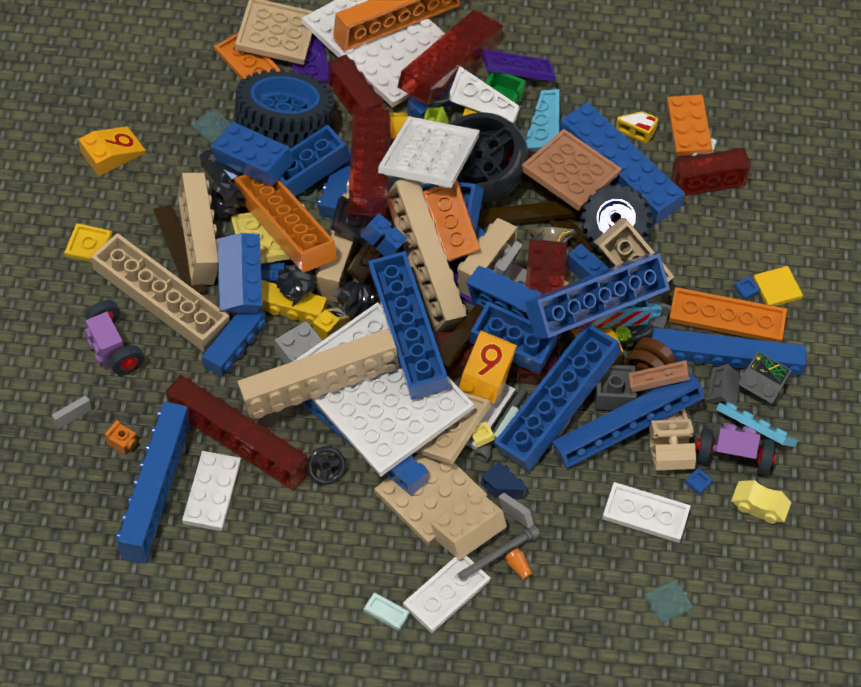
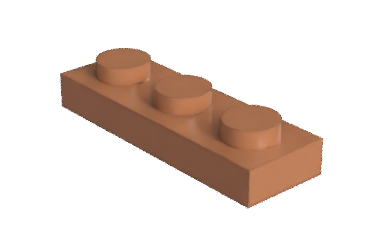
(659, 376)

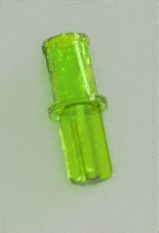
(622, 333)

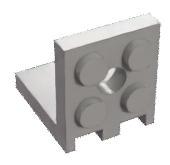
(508, 267)

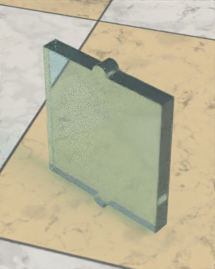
(211, 125)
(668, 601)

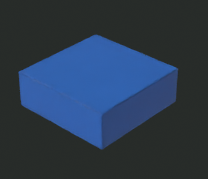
(746, 288)
(698, 481)

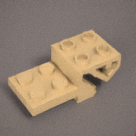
(671, 444)

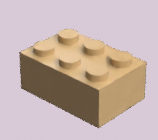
(468, 525)

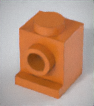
(115, 439)

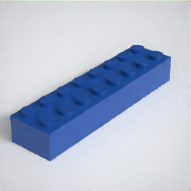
(637, 170)
(597, 295)
(408, 325)
(557, 397)
(153, 483)

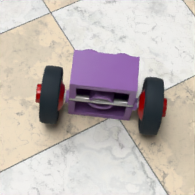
(107, 342)
(736, 442)

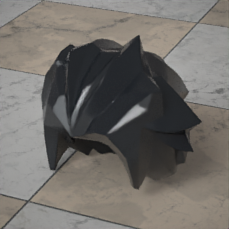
(226, 196)
(295, 283)
(355, 298)

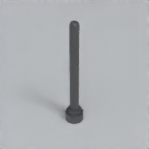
(484, 452)
(528, 534)

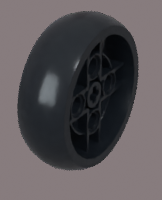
(505, 137)

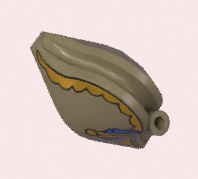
(552, 233)

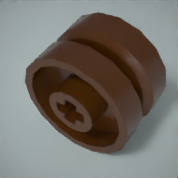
(649, 354)

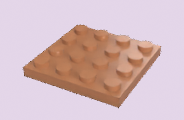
(570, 169)

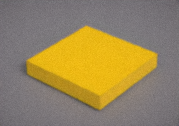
(86, 241)
(778, 286)

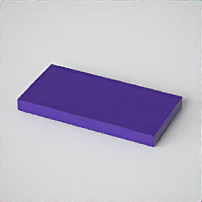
(315, 61)
(518, 65)

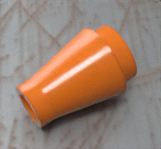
(518, 563)

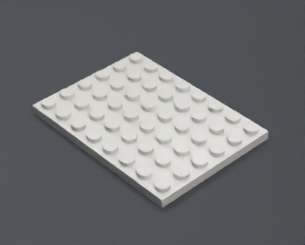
(381, 58)
(379, 412)

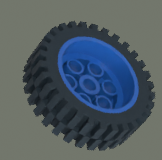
(283, 105)

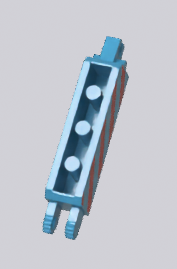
(629, 316)

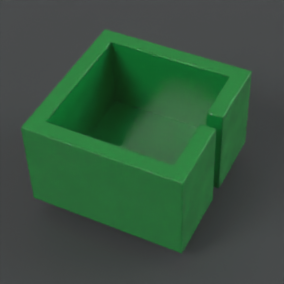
(507, 85)

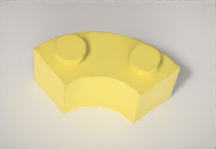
(761, 502)

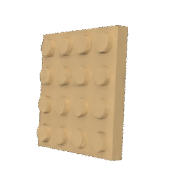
(274, 31)
(452, 440)
(443, 491)

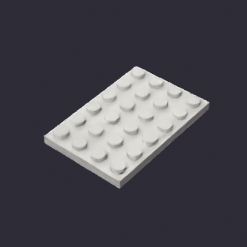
(429, 152)

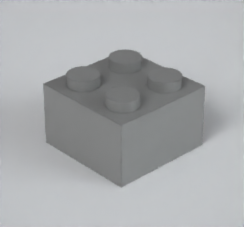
(296, 342)

